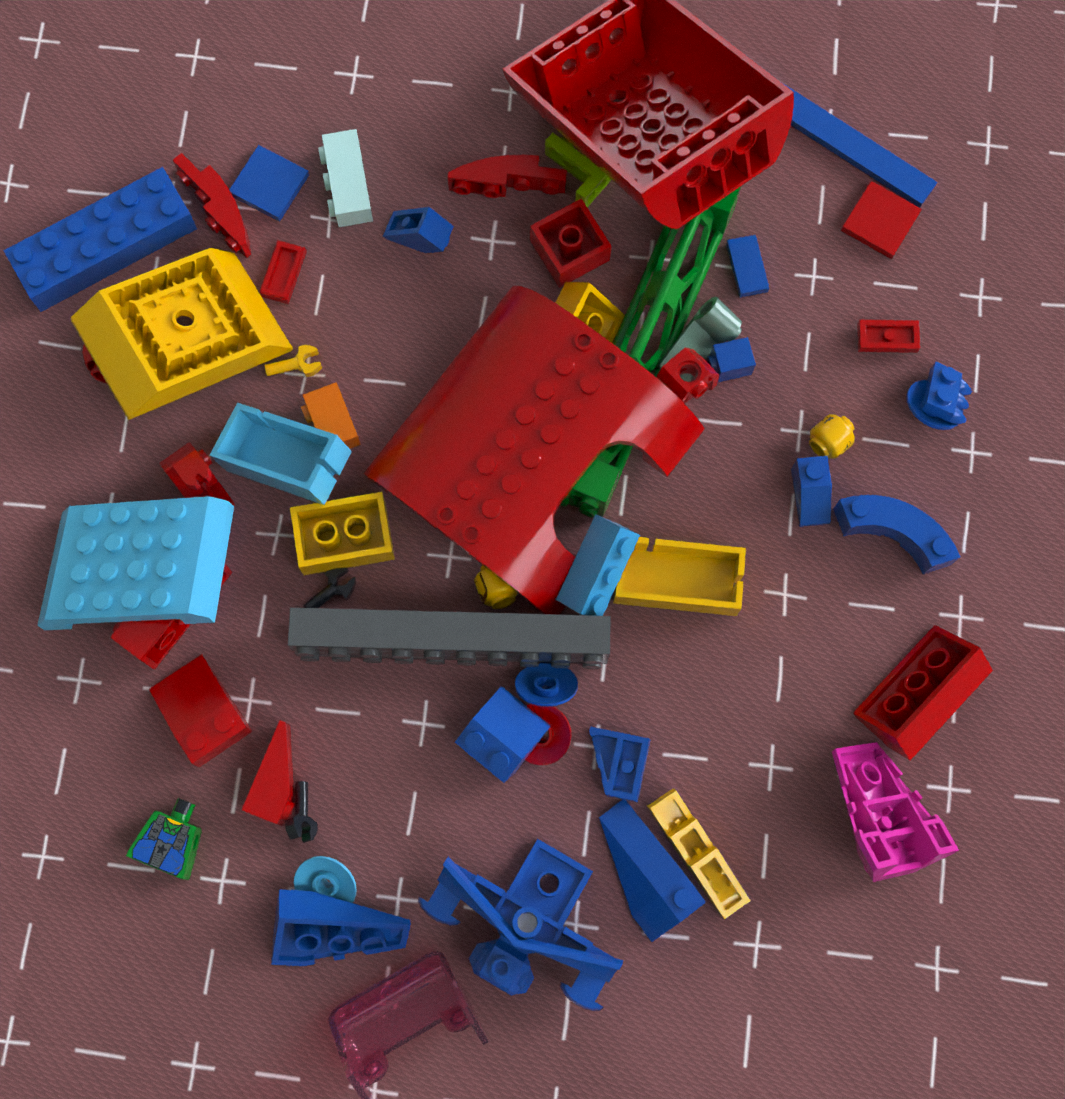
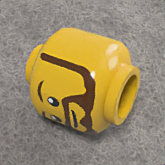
(493, 590)

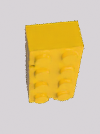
(683, 577)

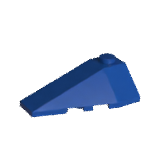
(651, 879)
(322, 926)

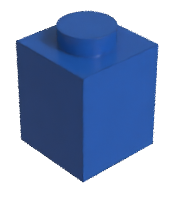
(732, 359)

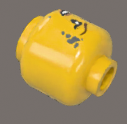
(832, 436)

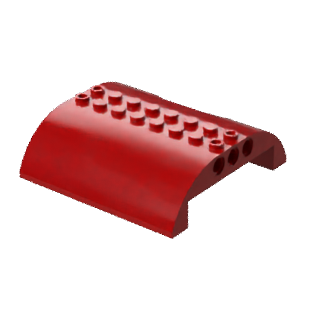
(518, 430)

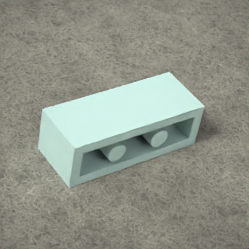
(345, 178)

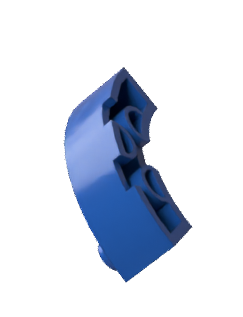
(901, 522)

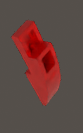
(497, 173)
(218, 203)

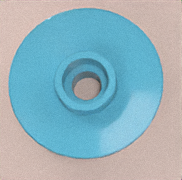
(313, 875)

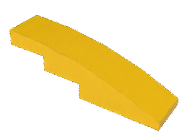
(699, 853)

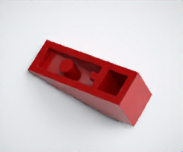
(274, 784)

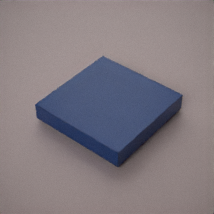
(269, 183)

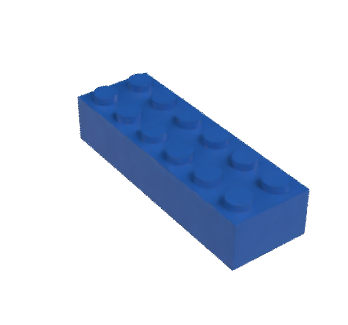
(100, 239)

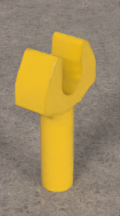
(296, 363)

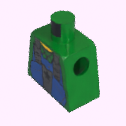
(168, 841)

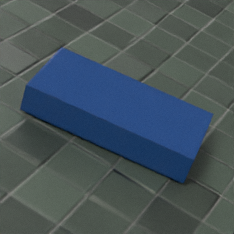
(747, 266)

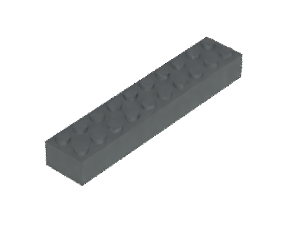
(449, 636)

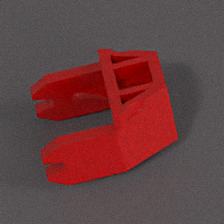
(692, 363)
(192, 474)

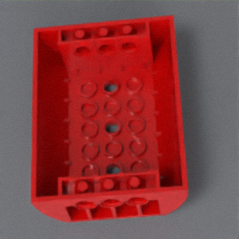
(712, 104)

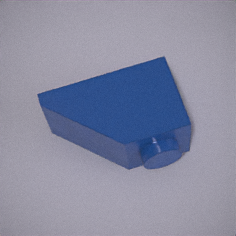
(419, 229)
(812, 490)

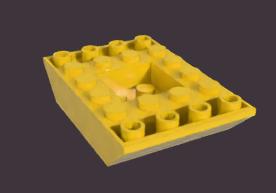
(154, 358)

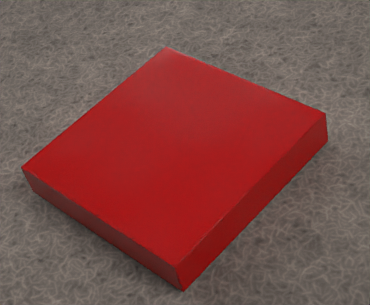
(881, 220)

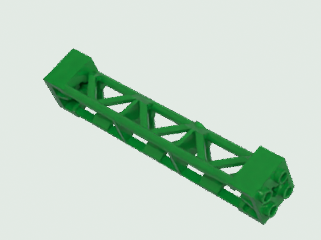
(663, 293)

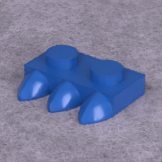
(946, 394)

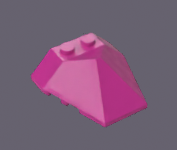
(886, 818)

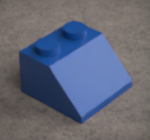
(502, 734)

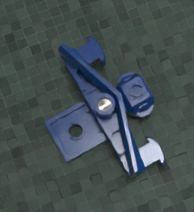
(527, 924)

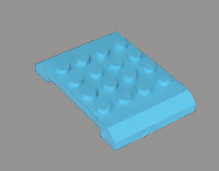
(138, 562)

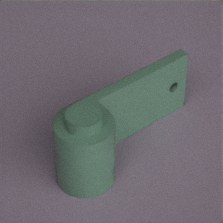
(710, 325)

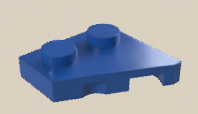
(620, 762)

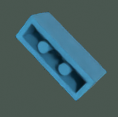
(597, 567)

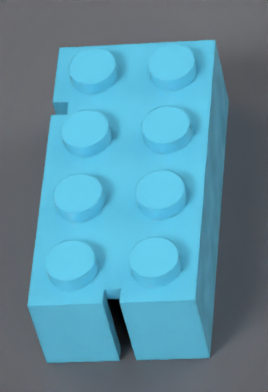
(286, 458)

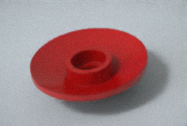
(556, 744)

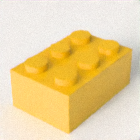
(342, 533)

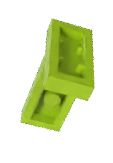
(578, 165)

